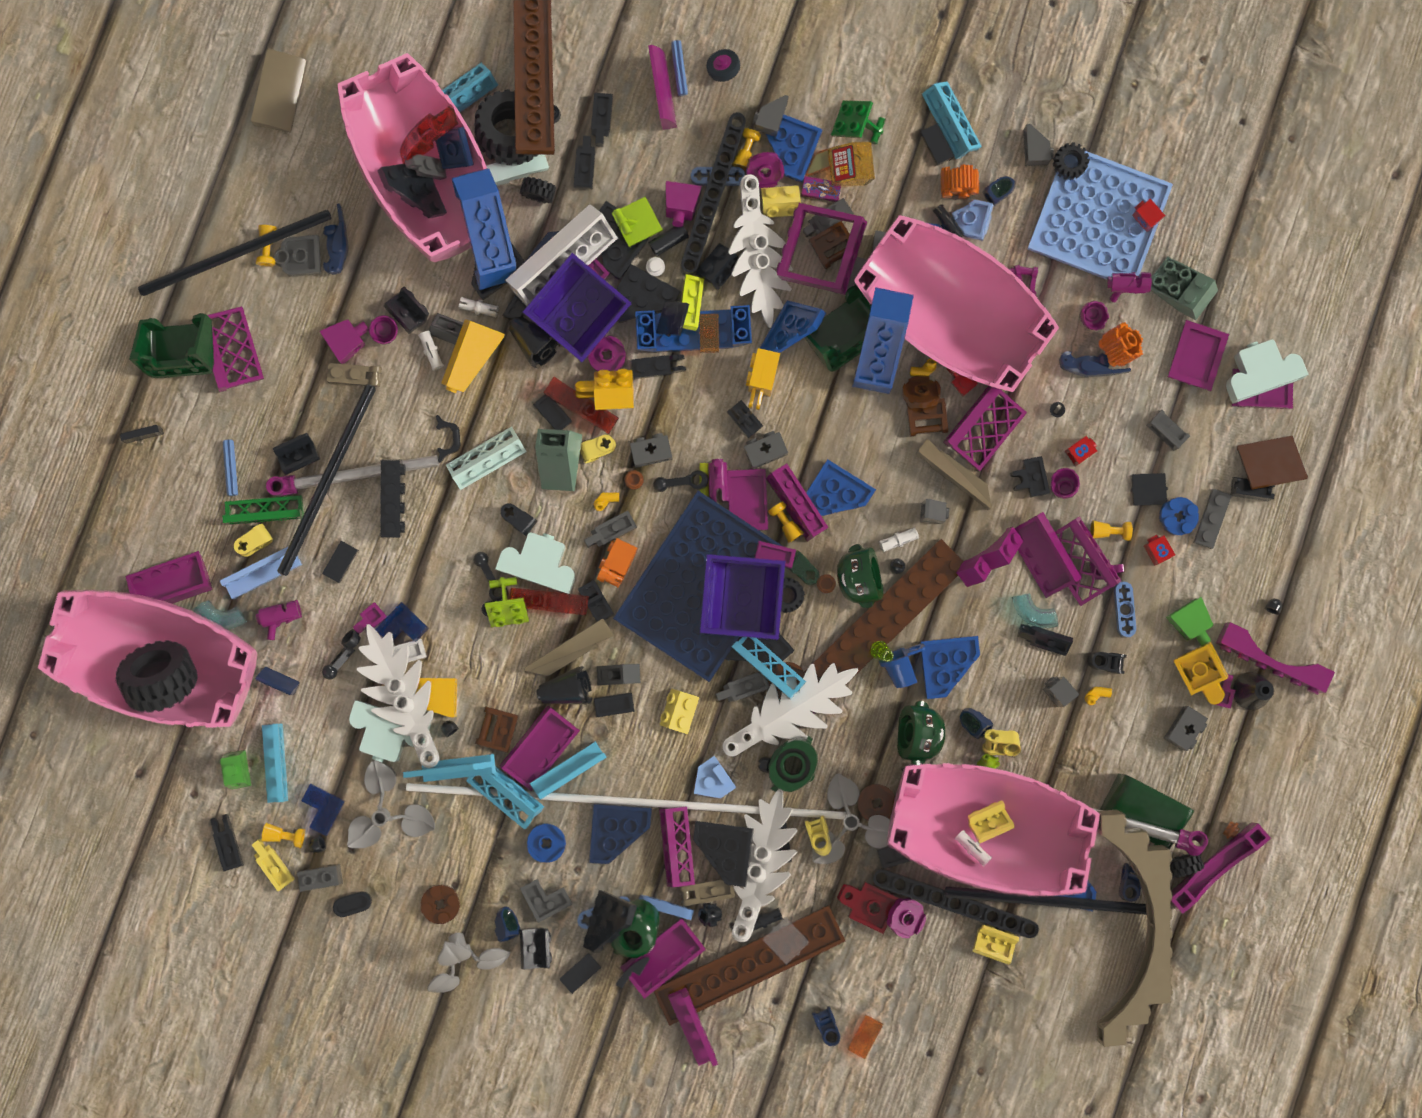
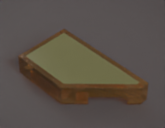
(819, 163)

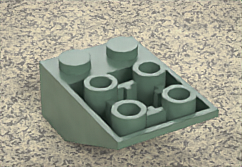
(1183, 287)
(558, 458)

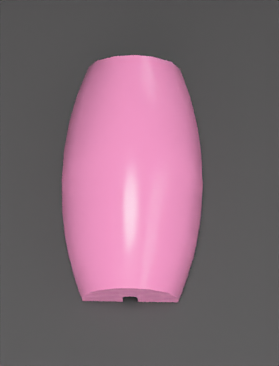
(376, 119)
(964, 304)
(102, 627)
(1037, 858)

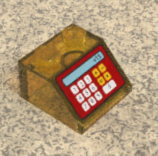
(851, 164)

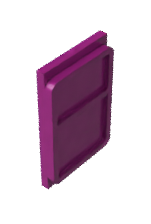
(1277, 398)
(749, 496)

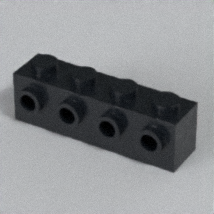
(391, 498)

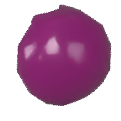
(1094, 315)
(383, 330)
(1065, 483)

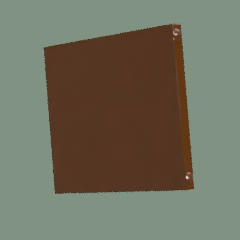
(1272, 462)

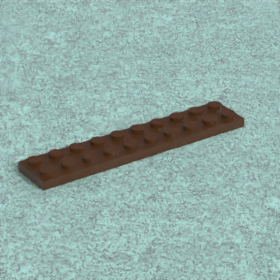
(533, 77)
(893, 612)
(748, 965)

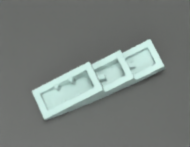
(505, 173)

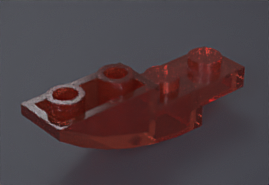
(425, 132)
(581, 407)
(551, 601)

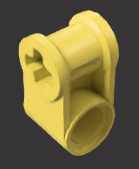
(593, 449)
(255, 540)
(1002, 742)
(818, 832)

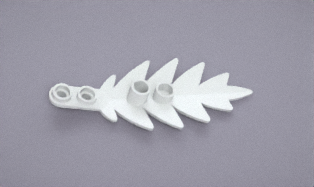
(757, 254)
(400, 692)
(778, 717)
(764, 861)

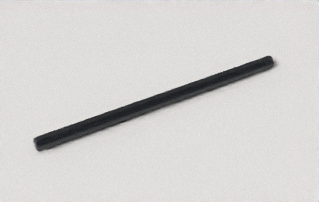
(234, 252)
(326, 480)
(1054, 901)

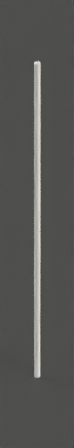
(628, 801)

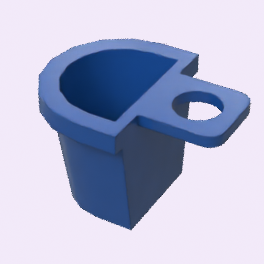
(900, 668)

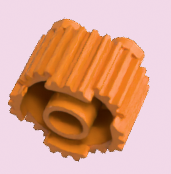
(959, 181)
(1121, 345)

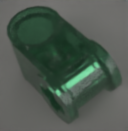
(801, 566)

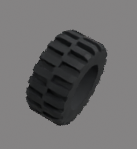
(495, 144)
(156, 676)

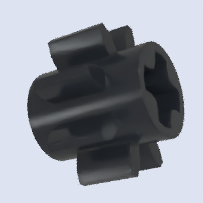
(710, 914)

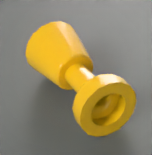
(744, 154)
(265, 259)
(789, 528)
(1102, 530)
(275, 834)

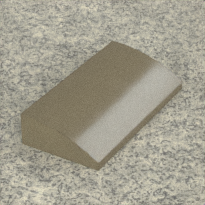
(278, 91)

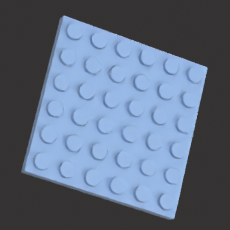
(1091, 218)

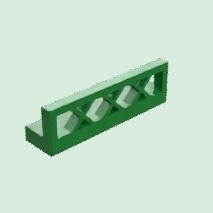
(262, 516)

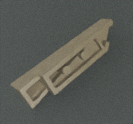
(955, 473)
(571, 649)

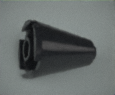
(533, 341)
(566, 688)
(1252, 690)

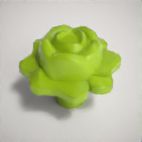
(989, 761)

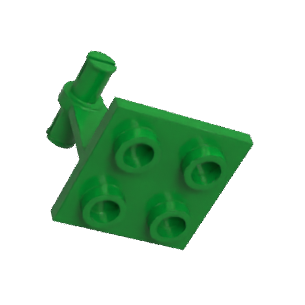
(854, 118)

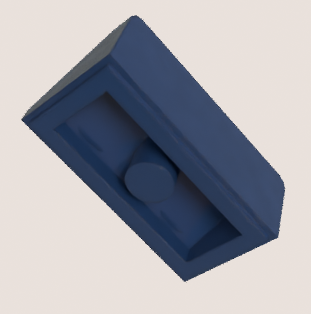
(278, 681)

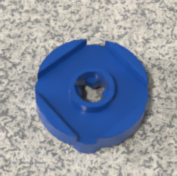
(1189, 512)
(535, 843)

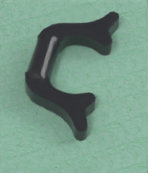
(456, 438)

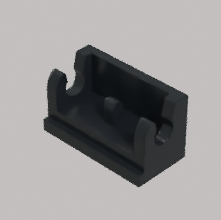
(1241, 488)

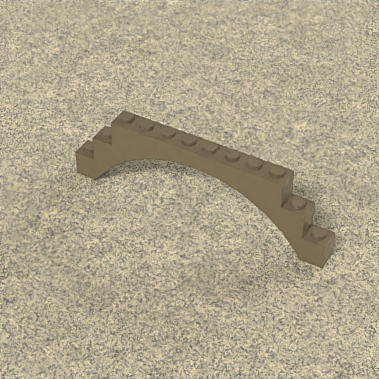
(1154, 974)

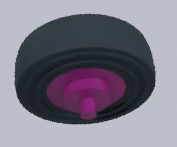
(723, 65)

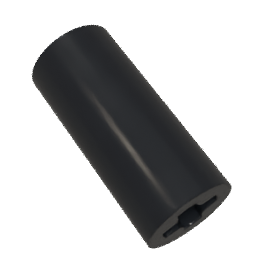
(668, 240)

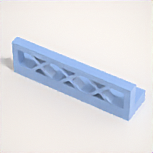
(256, 574)

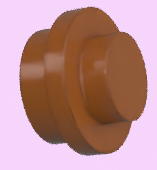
(634, 479)
(826, 583)
(1231, 830)

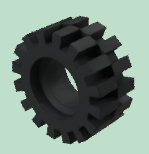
(1065, 171)
(537, 190)
(798, 595)
(1185, 865)

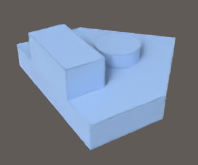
(974, 219)
(713, 780)

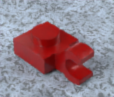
(962, 383)

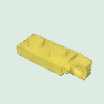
(272, 865)

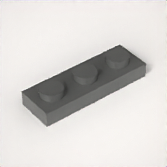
(1212, 518)

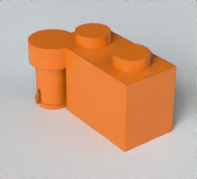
(617, 563)

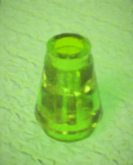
(881, 651)

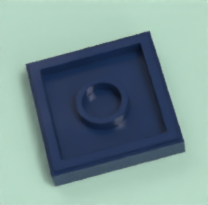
(454, 149)

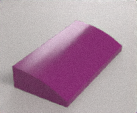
(662, 87)
(1046, 556)
(172, 580)
(539, 747)
(671, 953)

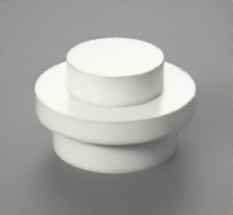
(655, 266)

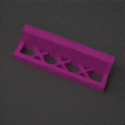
(797, 502)
(669, 846)
(692, 1027)

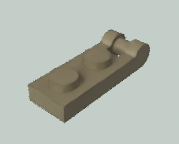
(353, 374)
(706, 892)

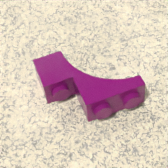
(997, 555)

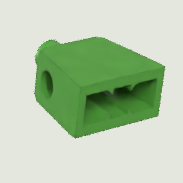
(1192, 621)
(235, 770)

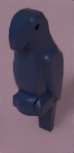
(336, 244)
(1088, 365)

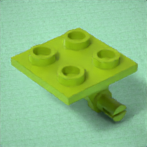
(637, 221)
(506, 611)

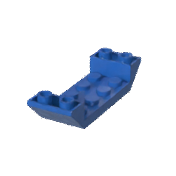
(485, 227)
(733, 331)
(883, 340)

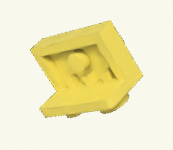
(780, 200)
(679, 711)
(990, 821)
(995, 943)

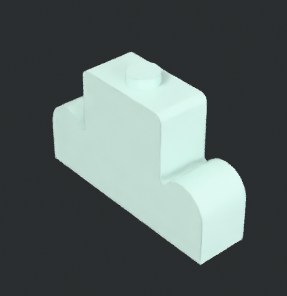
(1263, 370)
(538, 563)
(379, 734)

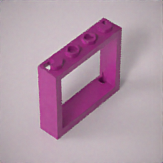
(849, 257)

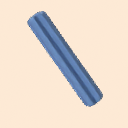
(679, 68)
(230, 467)

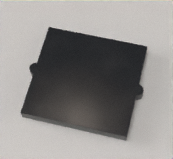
(672, 318)
(1149, 489)

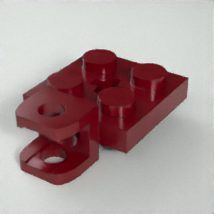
(861, 899)

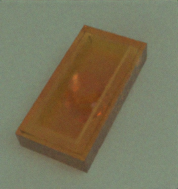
(709, 333)
(865, 1036)

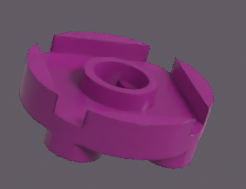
(766, 160)
(617, 354)
(899, 911)

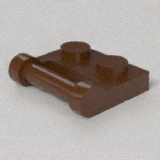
(828, 240)
(928, 413)
(502, 732)

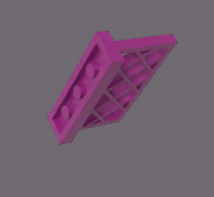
(219, 370)
(971, 417)
(1095, 555)

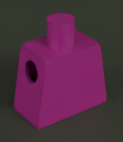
(681, 201)
(345, 339)

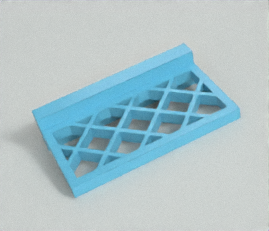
(456, 768)

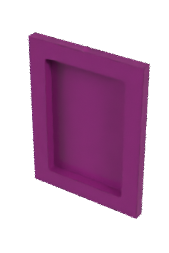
(1198, 355)

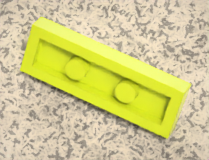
(692, 295)

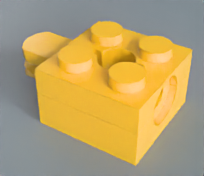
(763, 374)
(609, 389)
(1203, 672)

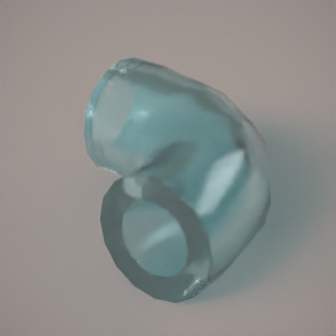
(1032, 614)
(227, 619)

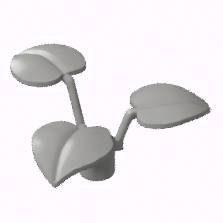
(845, 793)
(364, 831)
(457, 951)

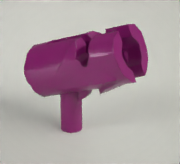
(1128, 283)
(718, 479)
(277, 614)

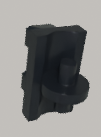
(744, 419)

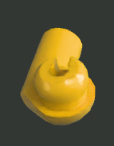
(926, 370)
(604, 498)
(1097, 692)

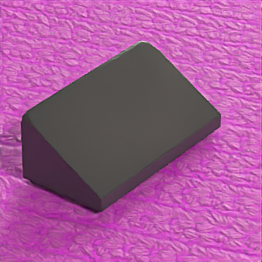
(445, 328)

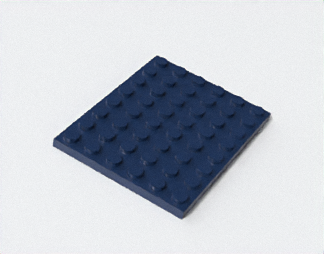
(669, 594)

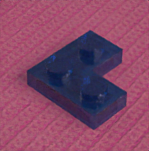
(402, 620)
(327, 806)

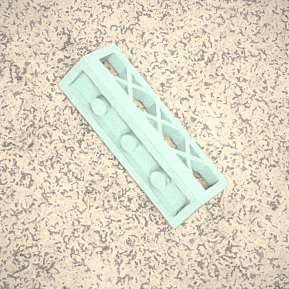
(487, 459)

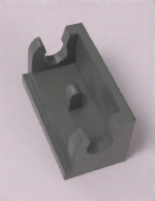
(1168, 430)

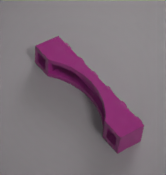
(1239, 641)
(1233, 852)

